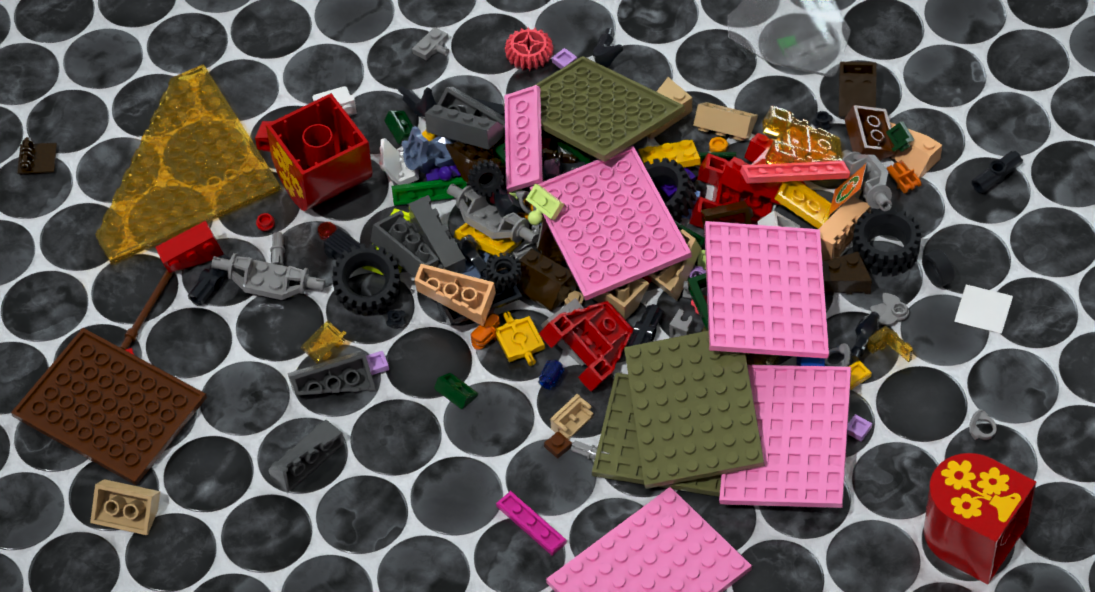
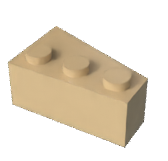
(672, 278)

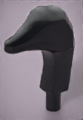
(603, 52)
(418, 105)
(555, 167)
(507, 203)
(471, 251)
(866, 328)

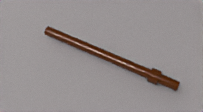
(132, 333)

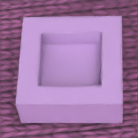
(563, 58)
(377, 362)
(858, 427)

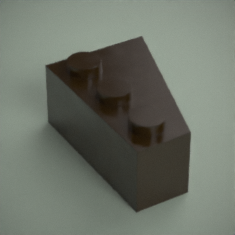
(846, 275)

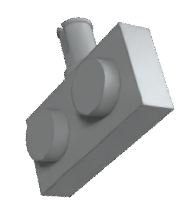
(431, 44)

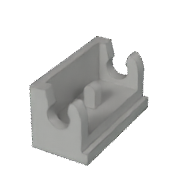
(678, 327)

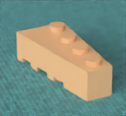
(839, 228)
(457, 291)

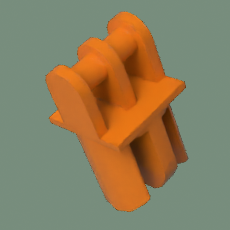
(903, 176)
(484, 334)

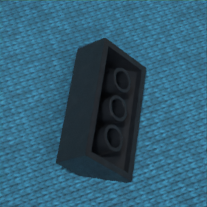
(501, 298)

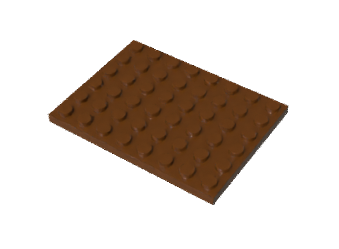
(109, 406)

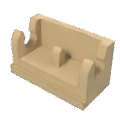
(571, 417)

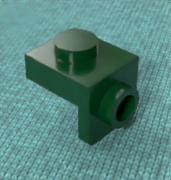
(900, 137)

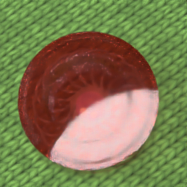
(325, 230)

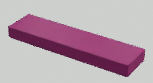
(531, 523)

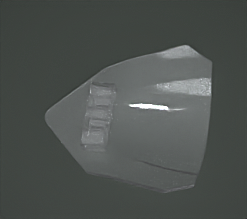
(792, 33)

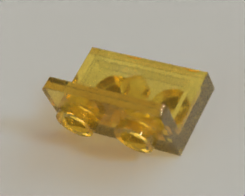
(323, 341)

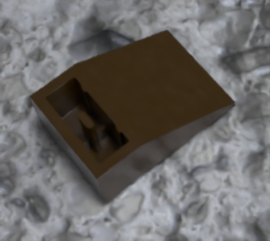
(856, 85)
(467, 155)

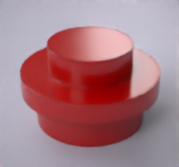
(265, 222)

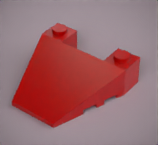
(755, 153)
(711, 173)
(594, 335)

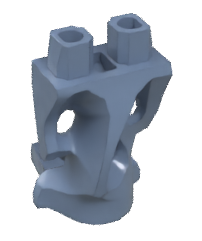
(426, 154)

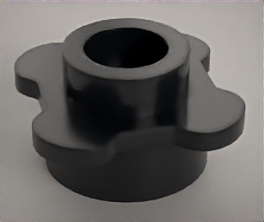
(822, 119)
(395, 323)

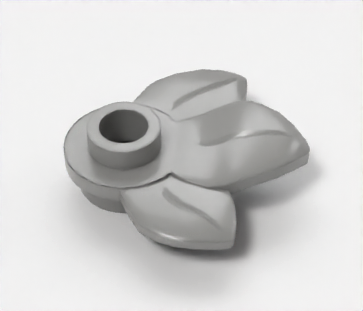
(889, 308)

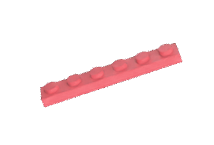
(795, 172)

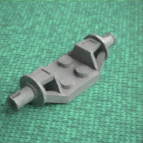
(874, 178)
(486, 218)
(267, 278)

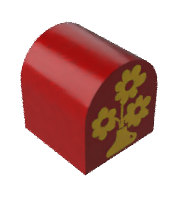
(318, 152)
(976, 513)

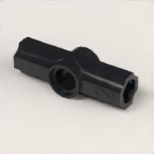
(997, 171)
(208, 281)
(646, 328)

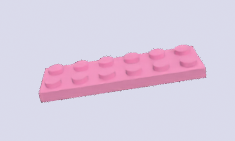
(523, 138)

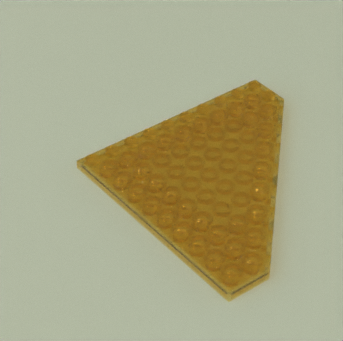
(186, 170)

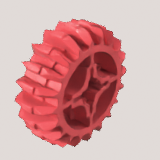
(539, 53)

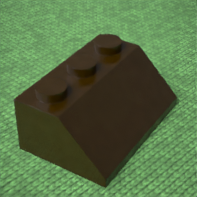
(544, 280)

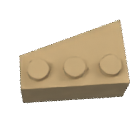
(676, 93)

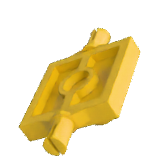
(519, 338)

